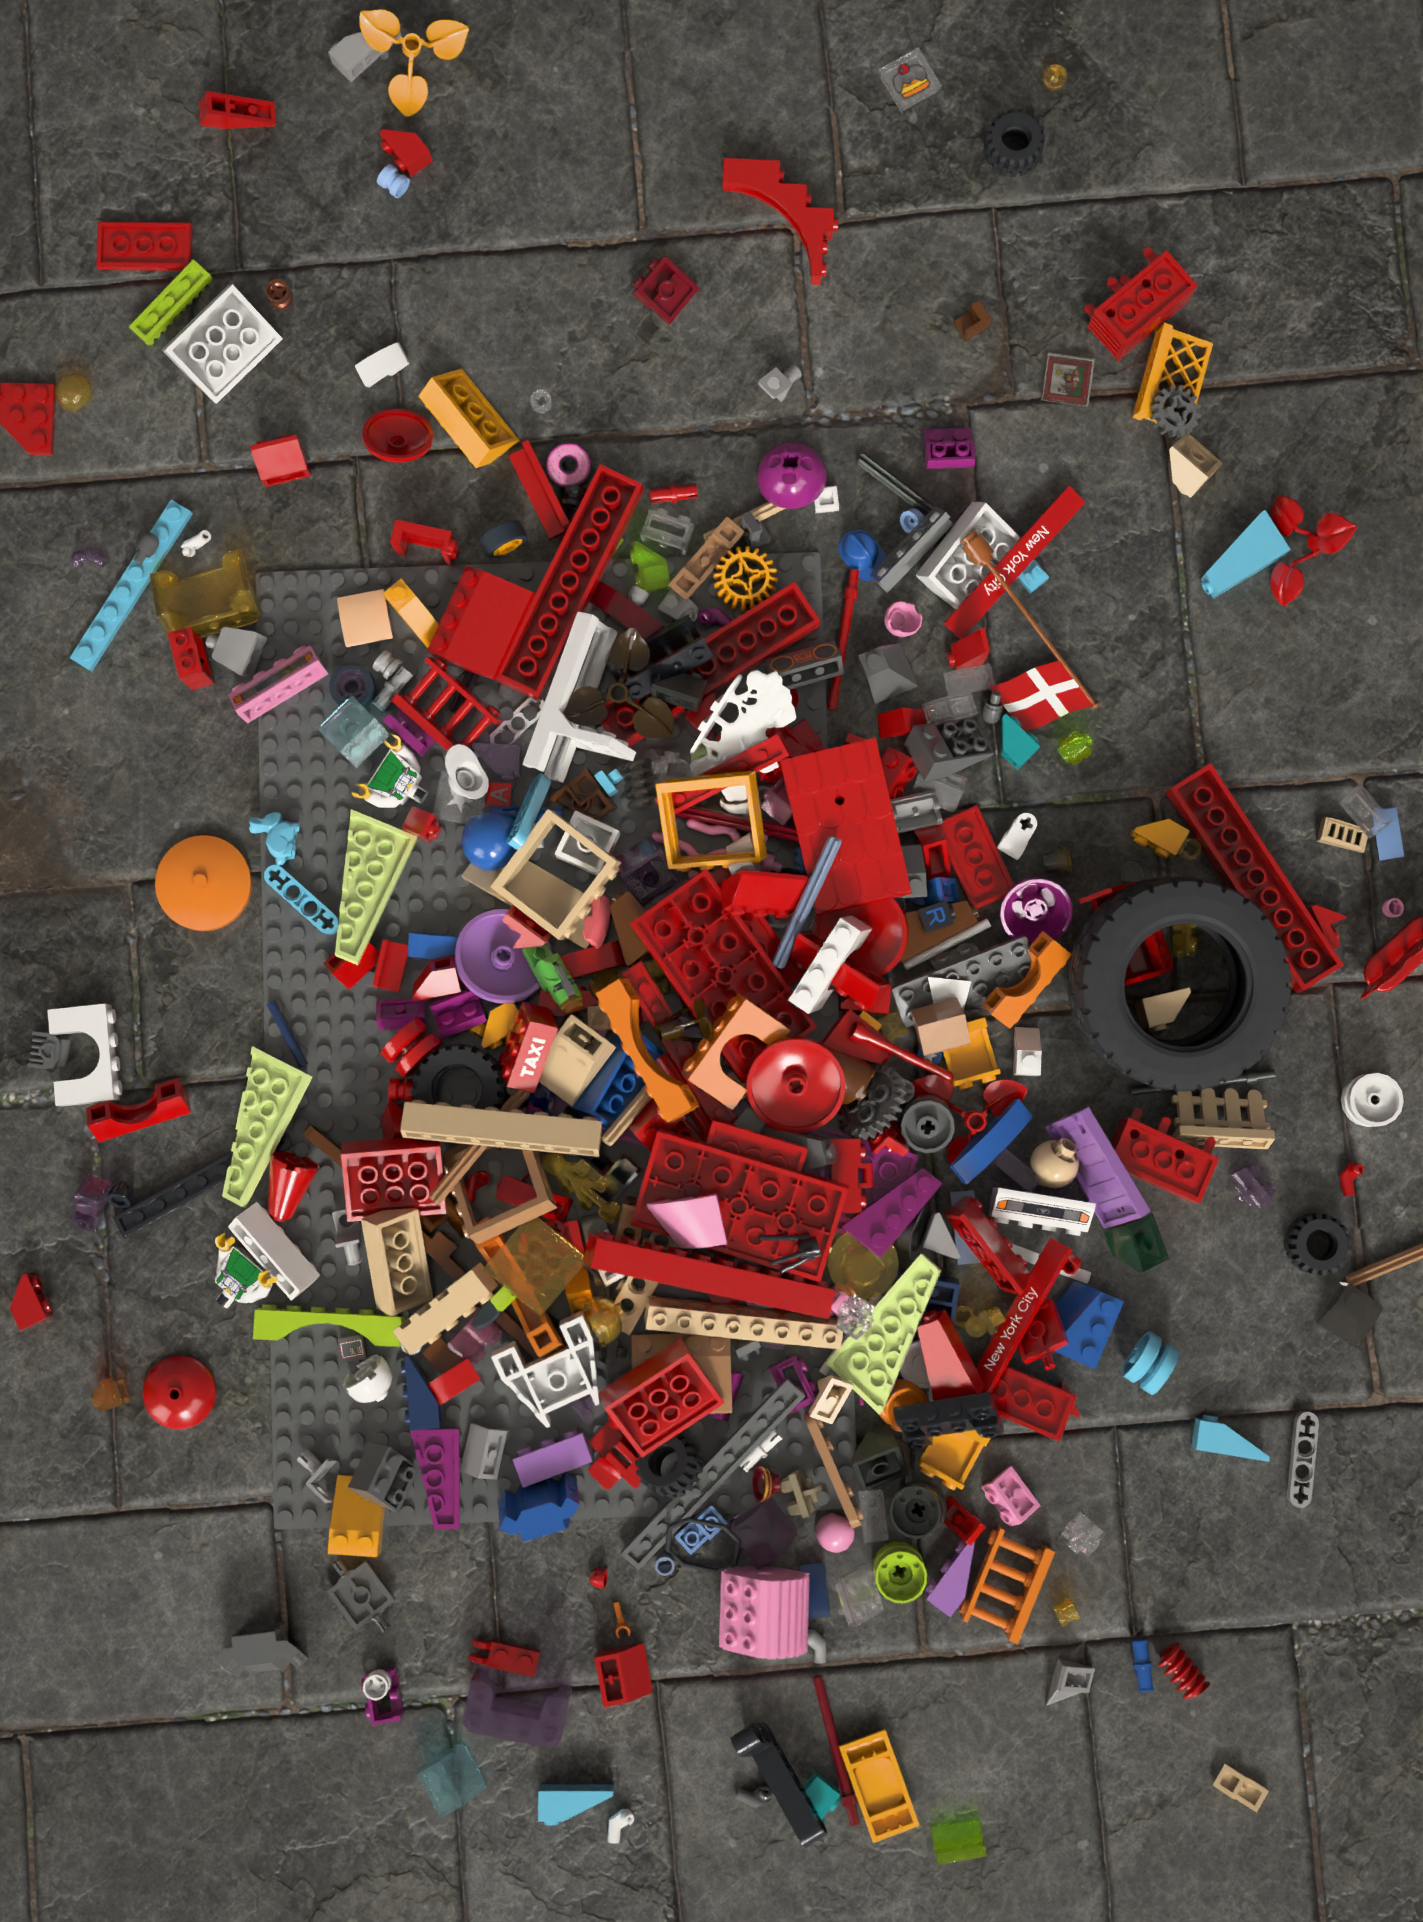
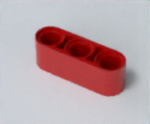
(594, 960)

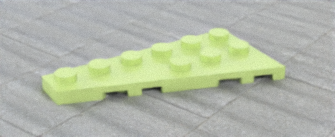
(371, 871)
(263, 1116)
(879, 1353)

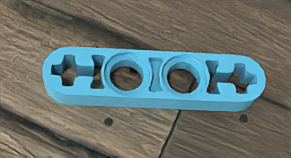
(528, 811)
(303, 898)

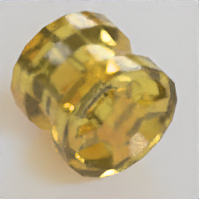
(1065, 1612)

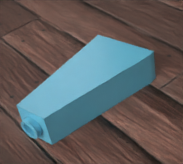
(1250, 553)

